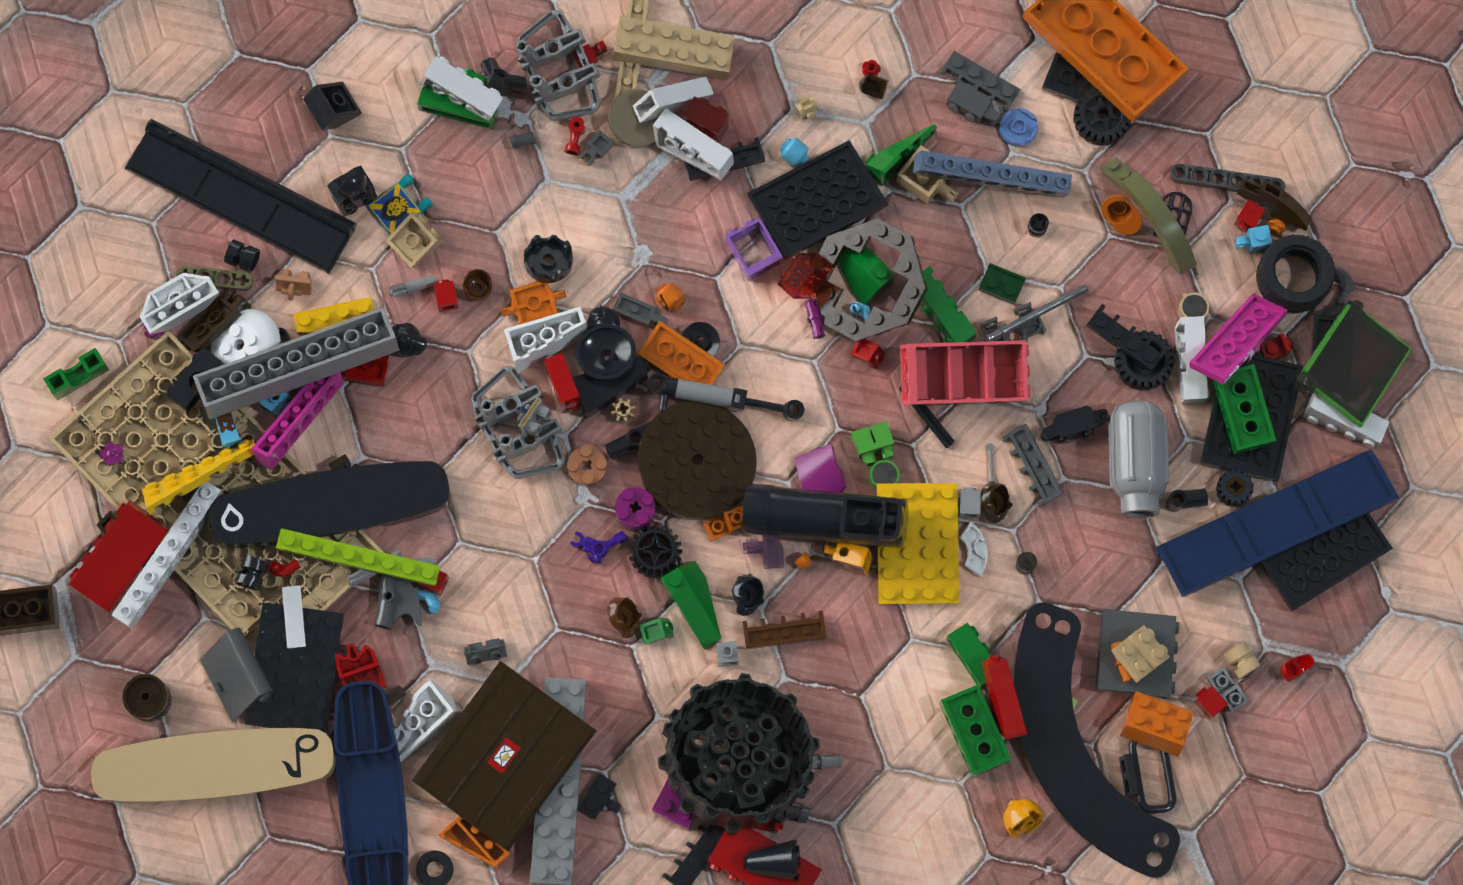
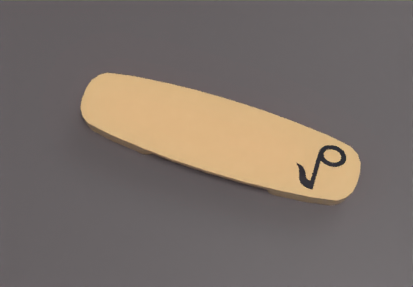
(213, 765)

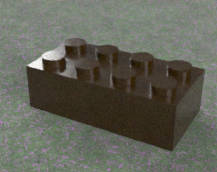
(28, 610)

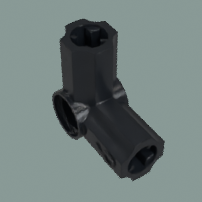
(501, 79)

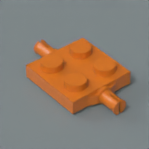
(533, 302)

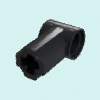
(1189, 499)

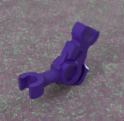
(598, 548)

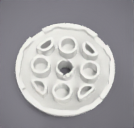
(253, 329)

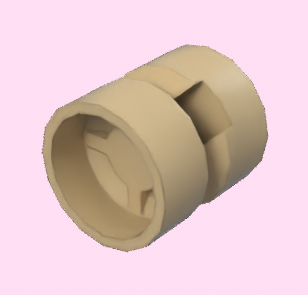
(1242, 660)

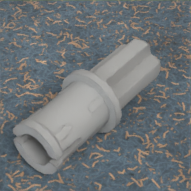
(827, 761)

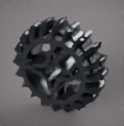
(646, 551)

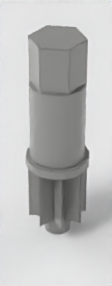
(412, 286)

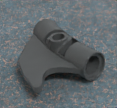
(403, 601)

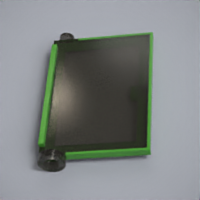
(1353, 363)

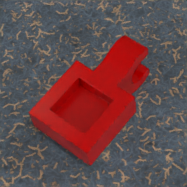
(591, 53)

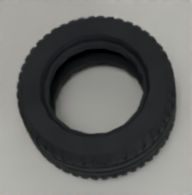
(1306, 249)

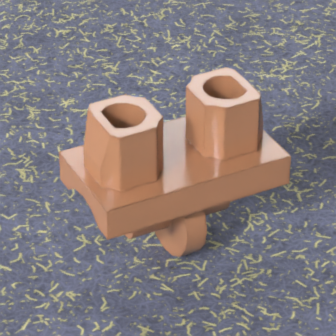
(293, 285)

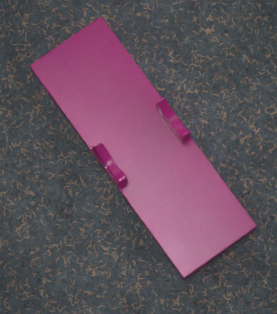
(1238, 339)

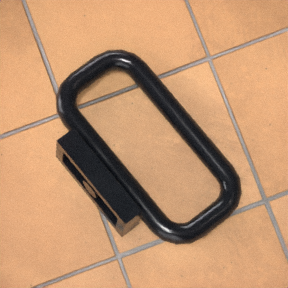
(1133, 782)

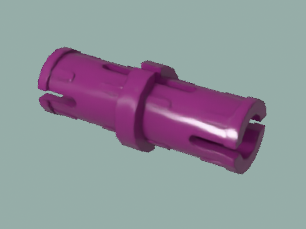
(814, 318)

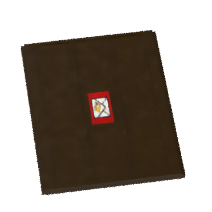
(504, 756)

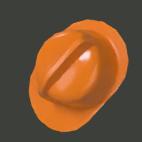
(1121, 214)

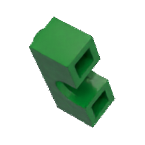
(87, 369)

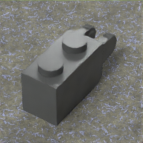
(972, 104)

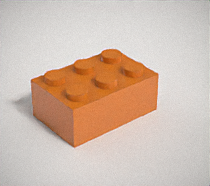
(1157, 723)

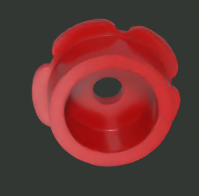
(871, 63)

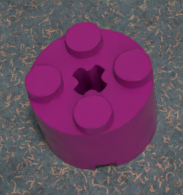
(629, 499)

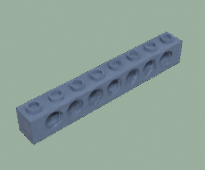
(992, 174)

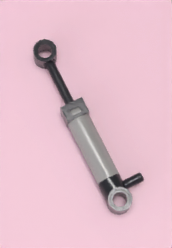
(734, 398)

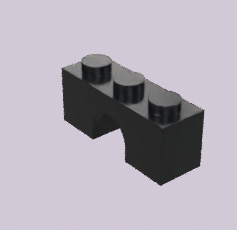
(181, 390)

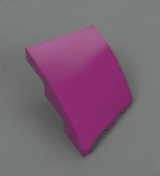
(820, 470)

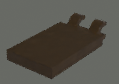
(213, 321)

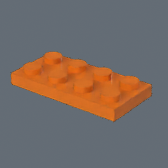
(680, 356)

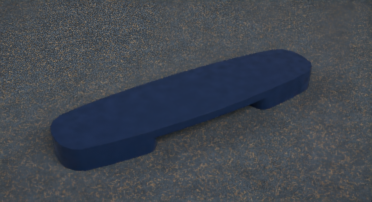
(370, 787)

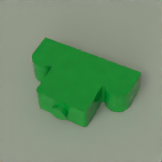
(443, 106)

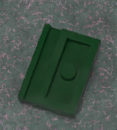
(1002, 283)

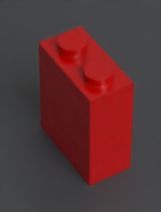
(562, 383)

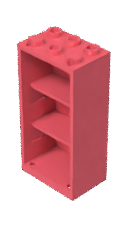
(964, 372)

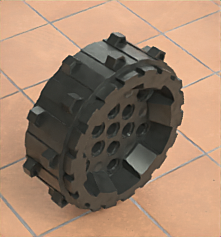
(727, 800)

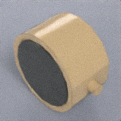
(1193, 305)

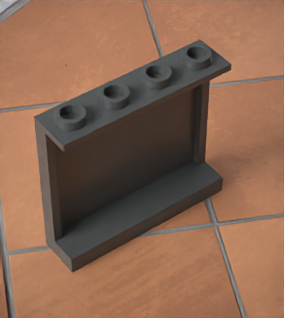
(1117, 627)

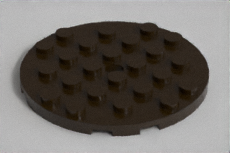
(694, 489)

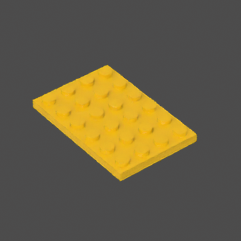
(929, 560)

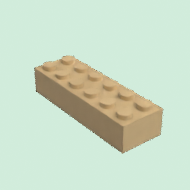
(673, 47)

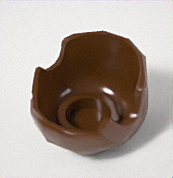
(477, 285)

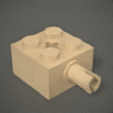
(924, 186)

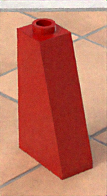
(1003, 697)

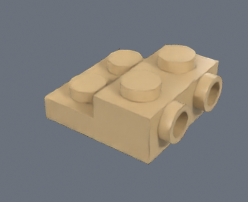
(414, 239)
(1141, 653)

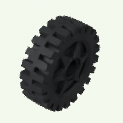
(1095, 128)
(1136, 374)

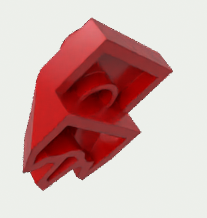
(371, 373)
(359, 666)

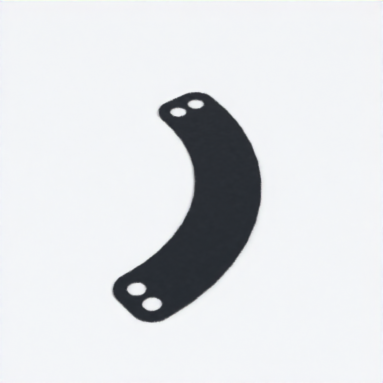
(1061, 758)

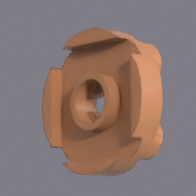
(587, 454)

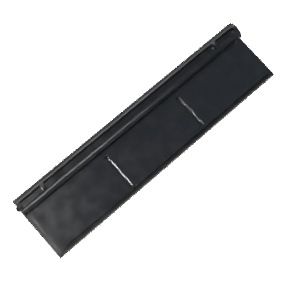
(241, 196)

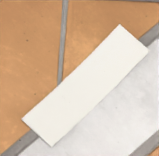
(293, 616)

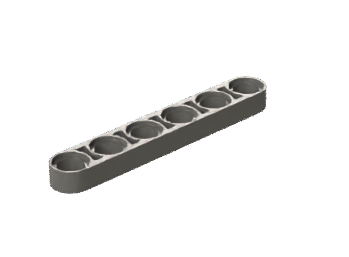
(1227, 176)

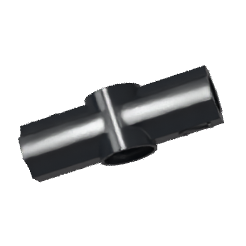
(623, 444)

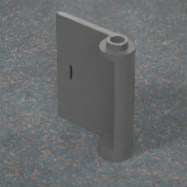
(236, 674)

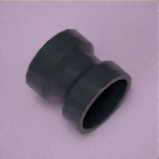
(1040, 221)

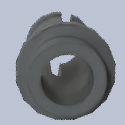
(522, 140)

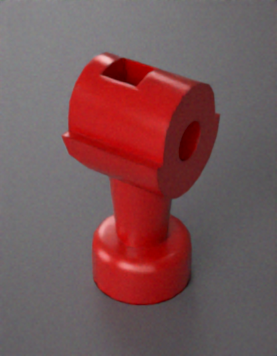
(576, 129)

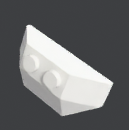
(177, 302)

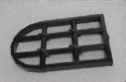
(1180, 210)

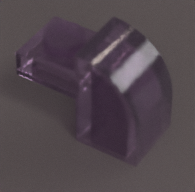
(770, 547)

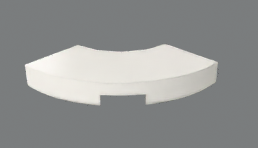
(976, 549)

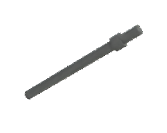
(1006, 329)

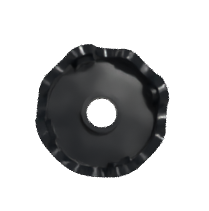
(552, 248)

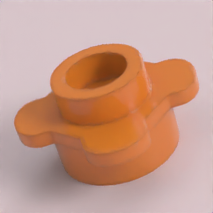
(1276, 228)

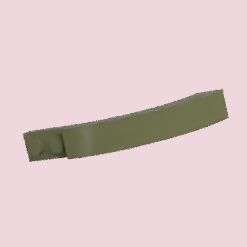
(1156, 212)

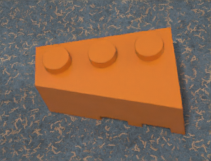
(475, 843)

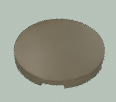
(625, 123)

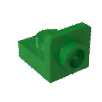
(656, 630)

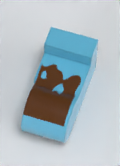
(228, 431)

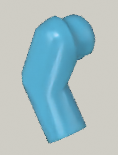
(860, 309)
(431, 600)

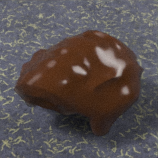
(624, 616)

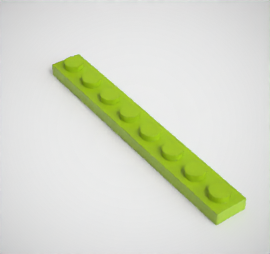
(357, 557)

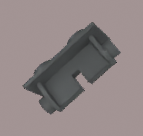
(476, 653)

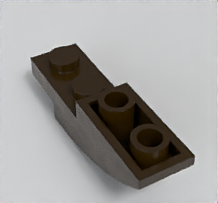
(1282, 204)

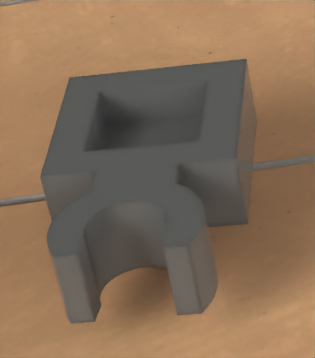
(598, 145)

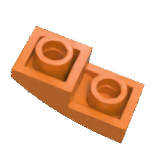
(725, 524)

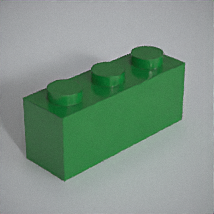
(970, 651)

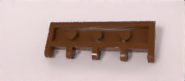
(785, 632)

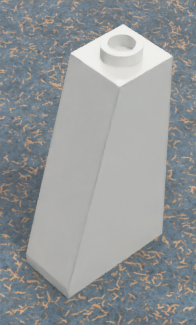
(672, 97)

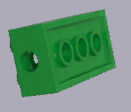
(1235, 419)
(967, 742)

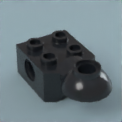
(352, 191)

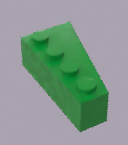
(943, 311)

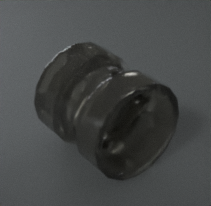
(1024, 566)

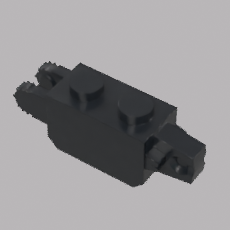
(1075, 424)

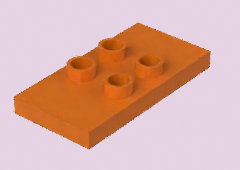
(1109, 50)

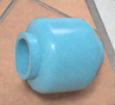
(794, 151)

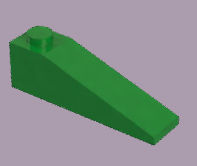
(865, 273)
(692, 597)

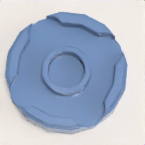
(1018, 127)

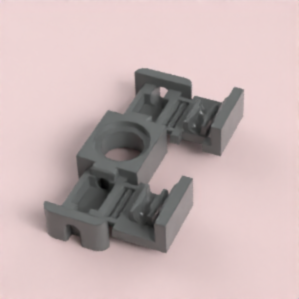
(1028, 330)

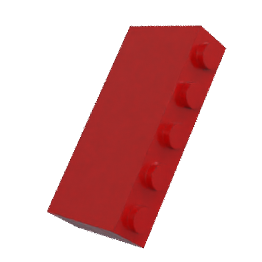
(118, 555)
(730, 854)

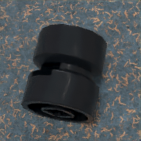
(243, 256)
(251, 572)

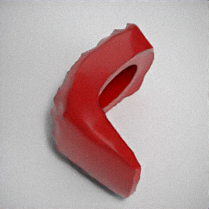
(1296, 666)

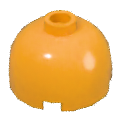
(1022, 816)

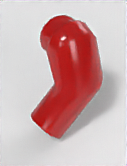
(284, 570)

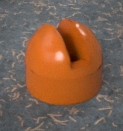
(803, 561)

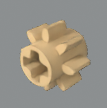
(806, 107)
(626, 405)

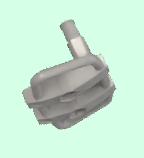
(541, 55)
(507, 448)

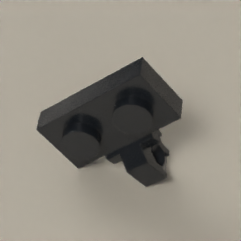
(599, 797)

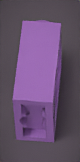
(763, 265)

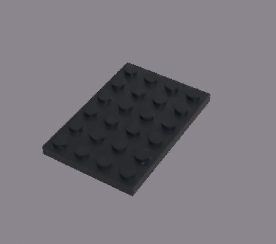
(817, 199)
(1280, 395)
(1325, 560)
(300, 675)

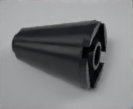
(775, 861)

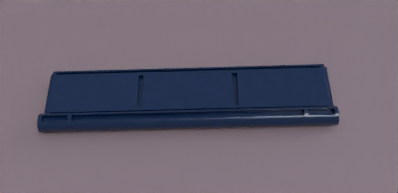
(1277, 523)

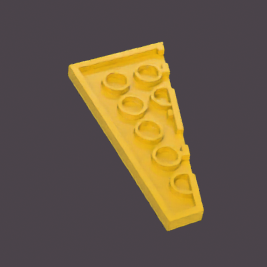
(194, 476)

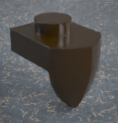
(873, 86)

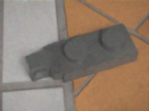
(638, 311)

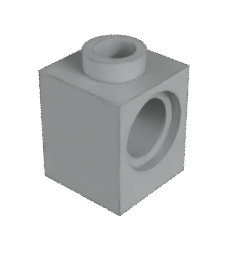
(969, 503)
(727, 654)

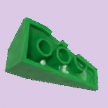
(891, 159)

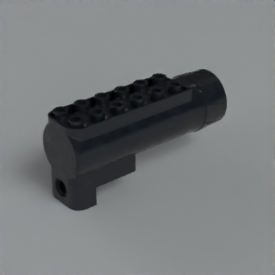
(825, 515)

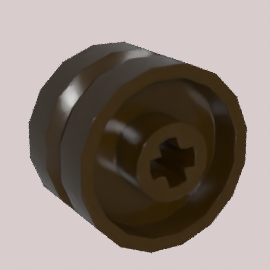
(144, 686)

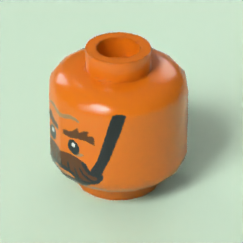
(670, 297)

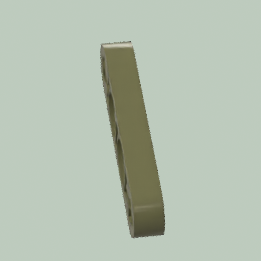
(215, 275)

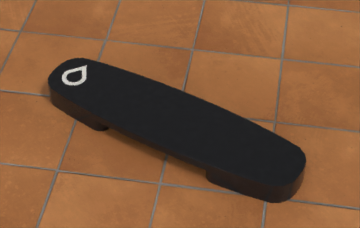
(330, 503)

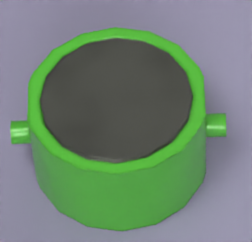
(883, 473)

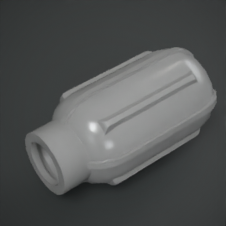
(1138, 457)

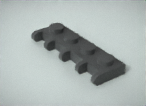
(981, 79)
(1034, 463)

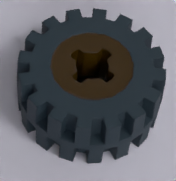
(1229, 492)

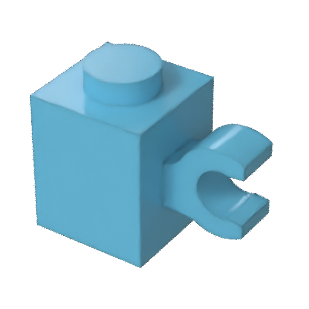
(1256, 239)

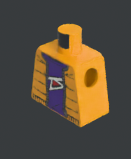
(857, 558)

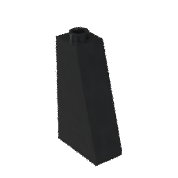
(599, 394)

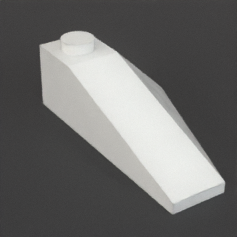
(426, 717)

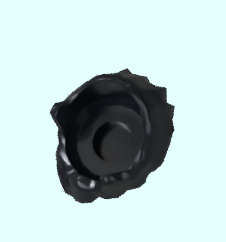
(601, 316)
(409, 340)
(747, 594)

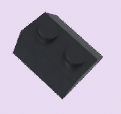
(331, 105)

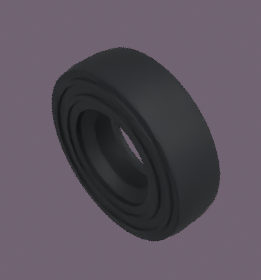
(428, 857)

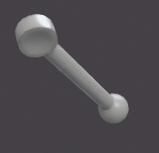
(990, 447)

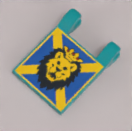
(397, 205)

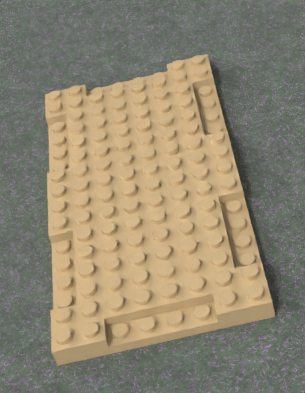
(163, 441)

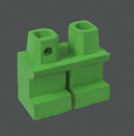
(867, 448)

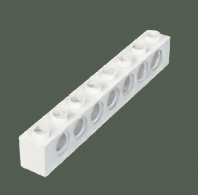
(167, 556)

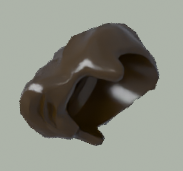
(995, 501)

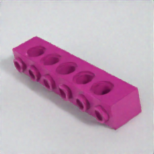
(295, 420)

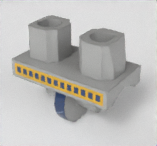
(530, 414)

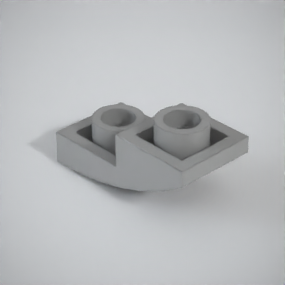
(1227, 688)

